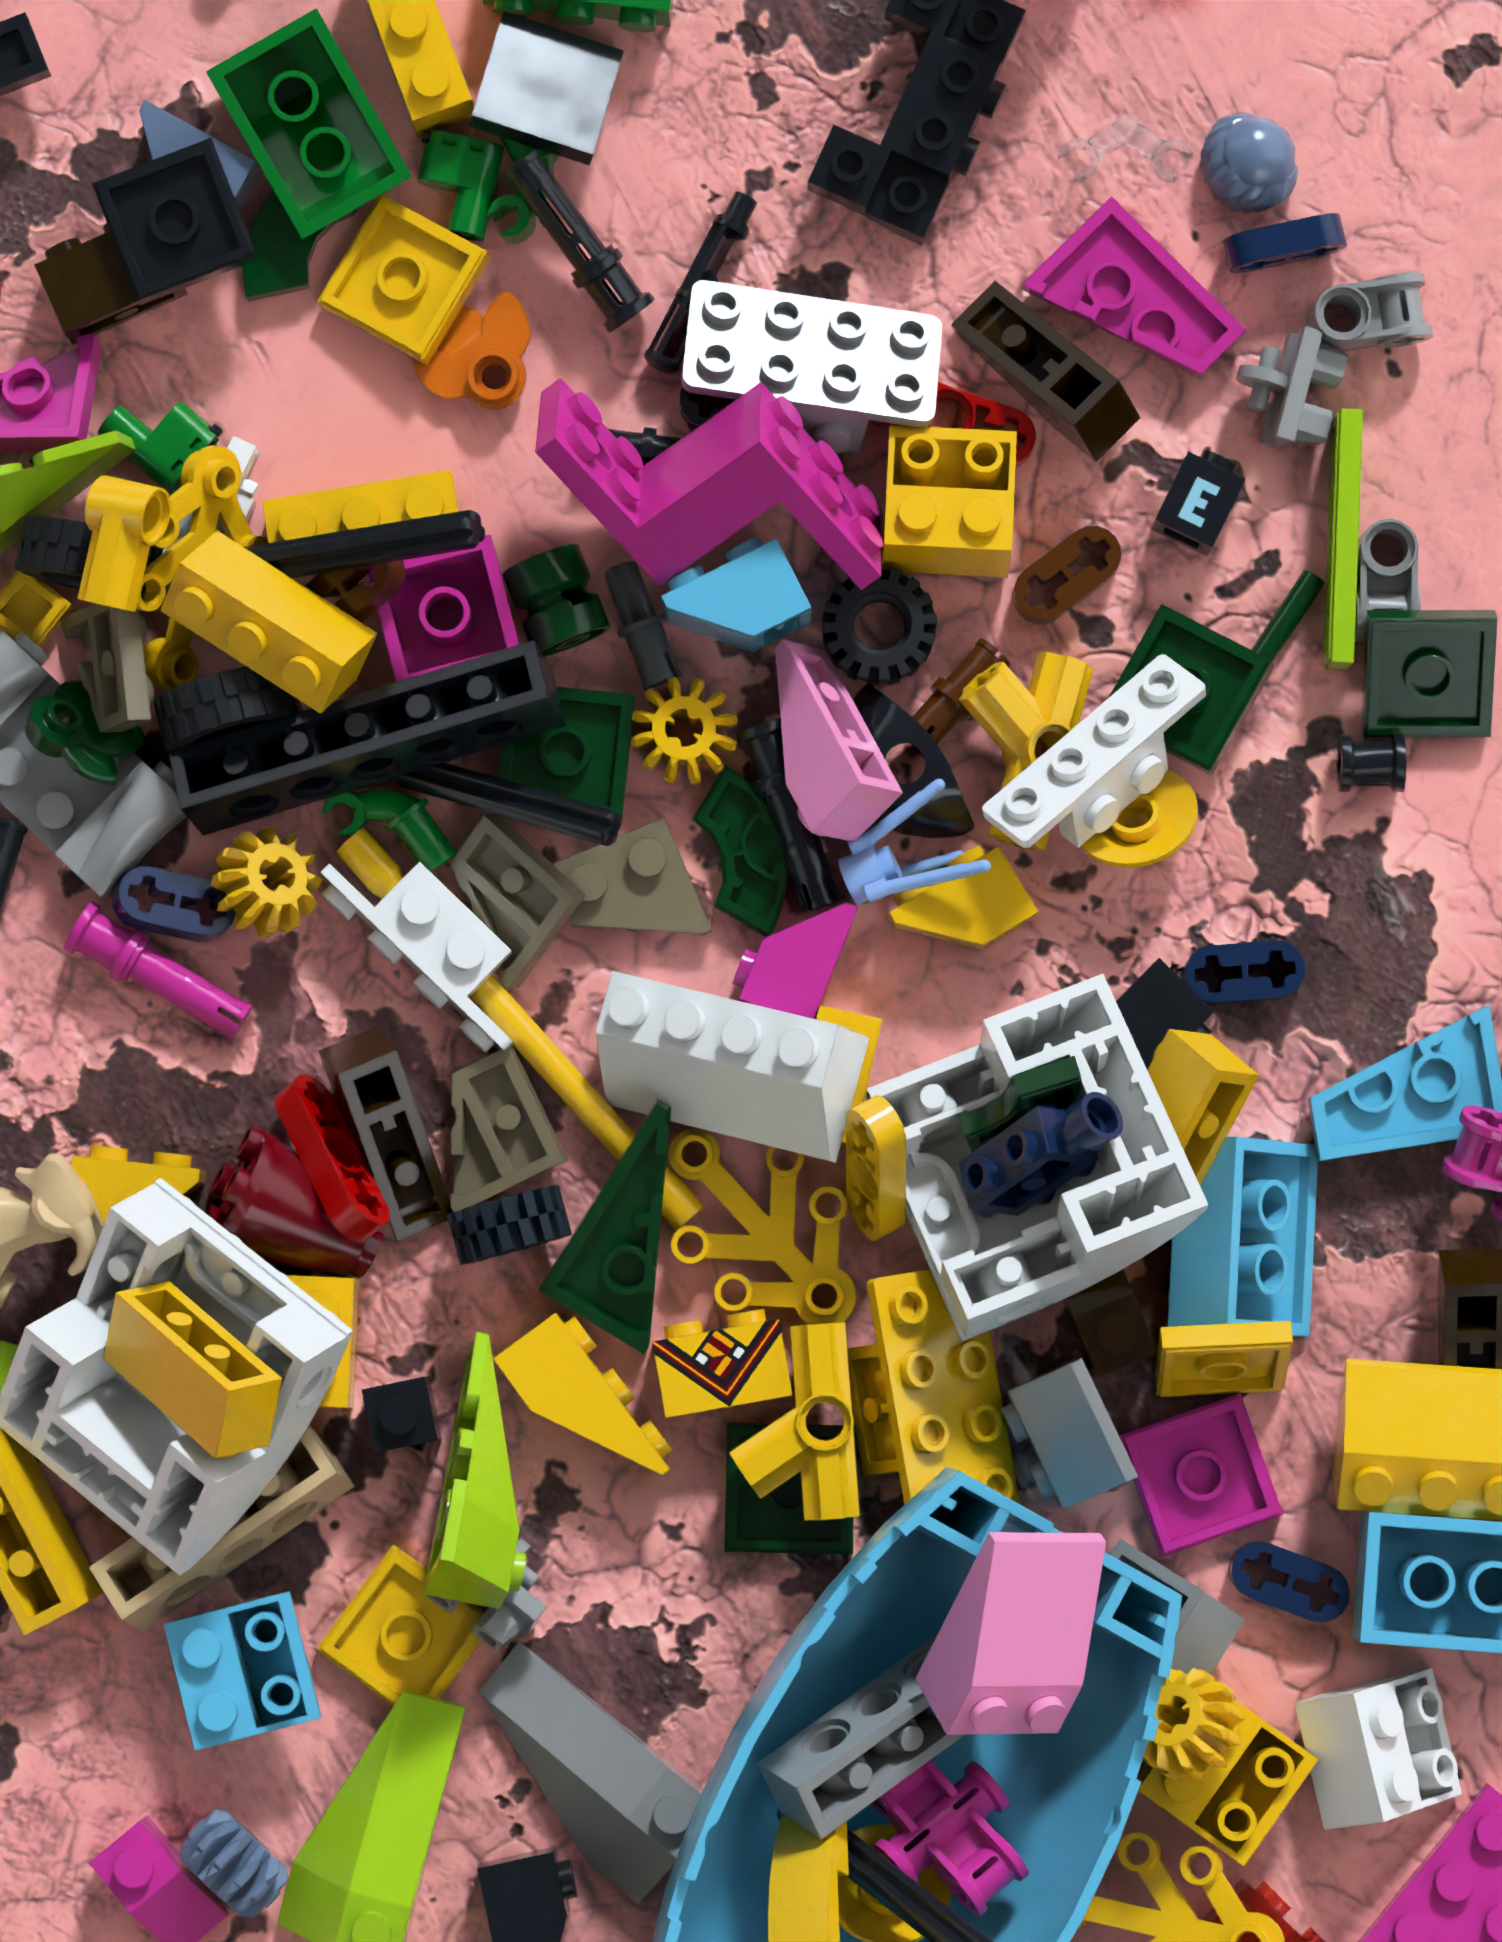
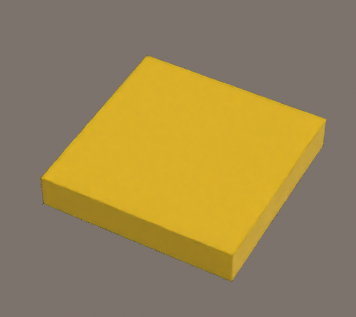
(404, 279)
(1223, 1358)
(398, 1636)

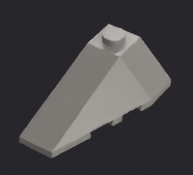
(600, 1778)

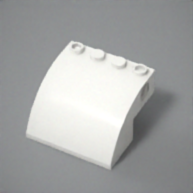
(1095, 1223)
(110, 1437)

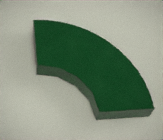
(280, 251)
(749, 851)
(1049, 1083)

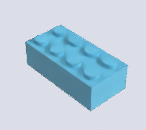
(1429, 1582)

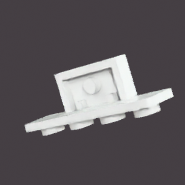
(1100, 761)
(436, 938)

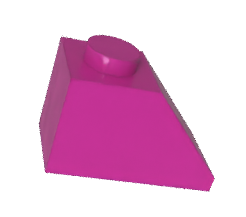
(796, 963)
(157, 1885)

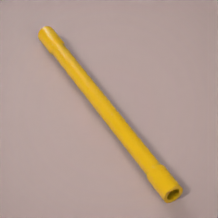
(380, 876)

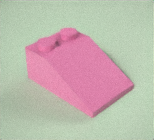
(1016, 1635)

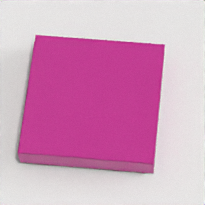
(1201, 1475)

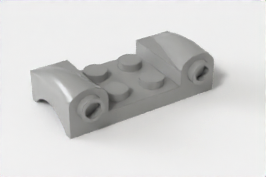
(87, 824)

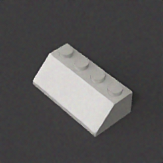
(728, 1065)

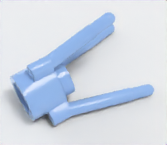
(876, 873)

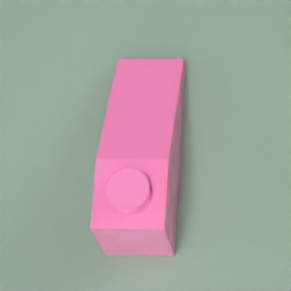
(827, 747)

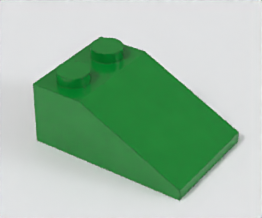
(309, 123)

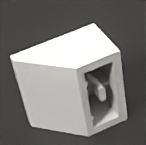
(1378, 1749)

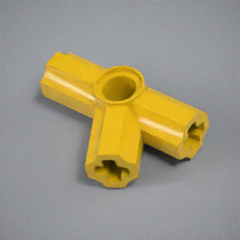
(1021, 716)
(787, 1445)

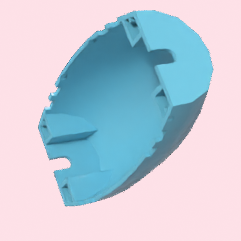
(1062, 1788)

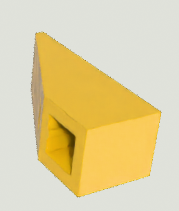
(564, 1385)

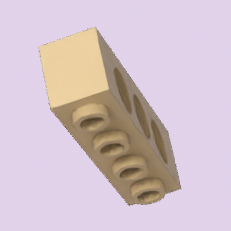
(148, 1589)

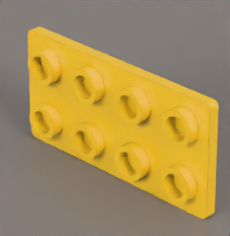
(925, 1393)

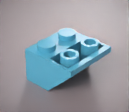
(744, 601)
(242, 1670)

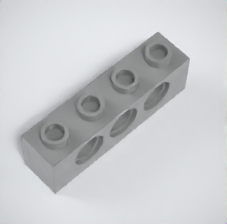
(857, 1749)

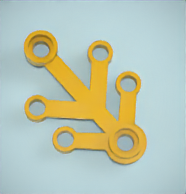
(209, 491)
(769, 1237)
(1177, 1919)

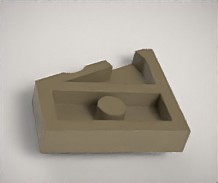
(116, 665)
(636, 885)

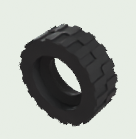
(58, 549)
(219, 706)

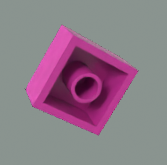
(447, 611)

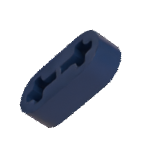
(1285, 243)
(170, 918)
(1244, 956)
(1284, 1596)

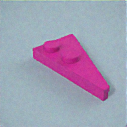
(49, 400)

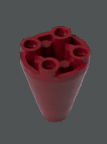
(278, 1213)

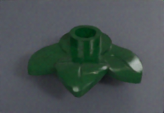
(68, 729)

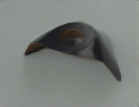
(891, 725)

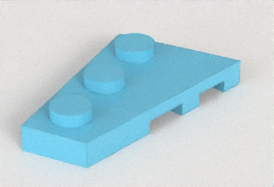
(1412, 1093)

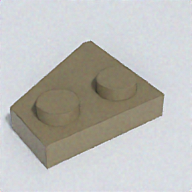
(514, 893)
(497, 1130)

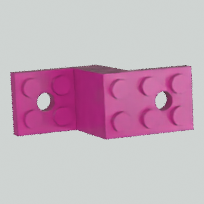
(710, 482)

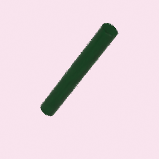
(1288, 615)

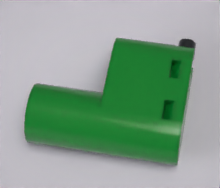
(468, 169)
(165, 449)

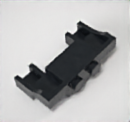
(933, 124)

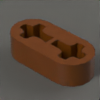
(1075, 587)
(362, 598)

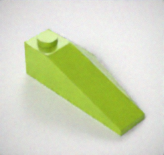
(55, 479)
(477, 1514)
(373, 1842)

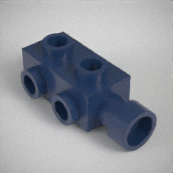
(1038, 1155)

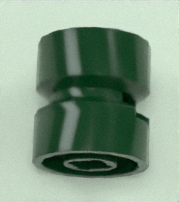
(556, 599)

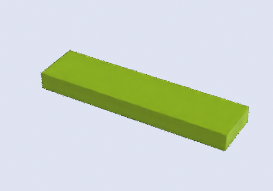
(1342, 539)

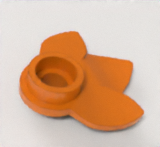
(475, 347)

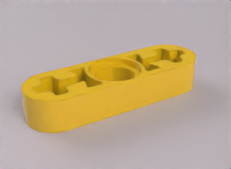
(875, 1168)

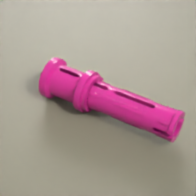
(130, 956)

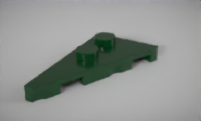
(613, 1252)

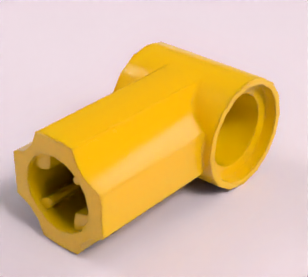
(124, 524)

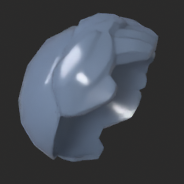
(1249, 162)

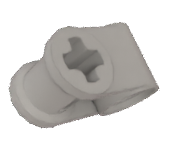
(1383, 313)
(1385, 586)

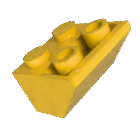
(949, 501)
(1240, 1801)

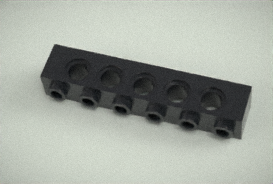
(367, 738)

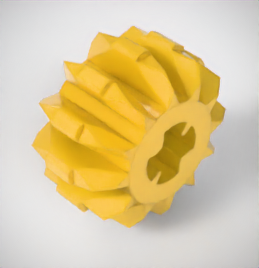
(697, 714)
(287, 878)
(1193, 1725)

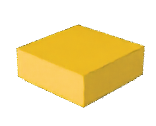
(31, 607)

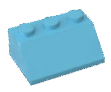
(1253, 1243)

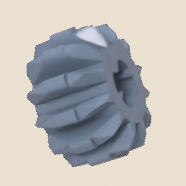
(234, 1863)

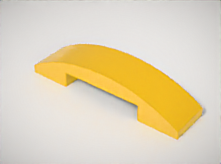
(805, 1884)

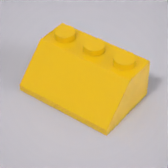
(1419, 1440)

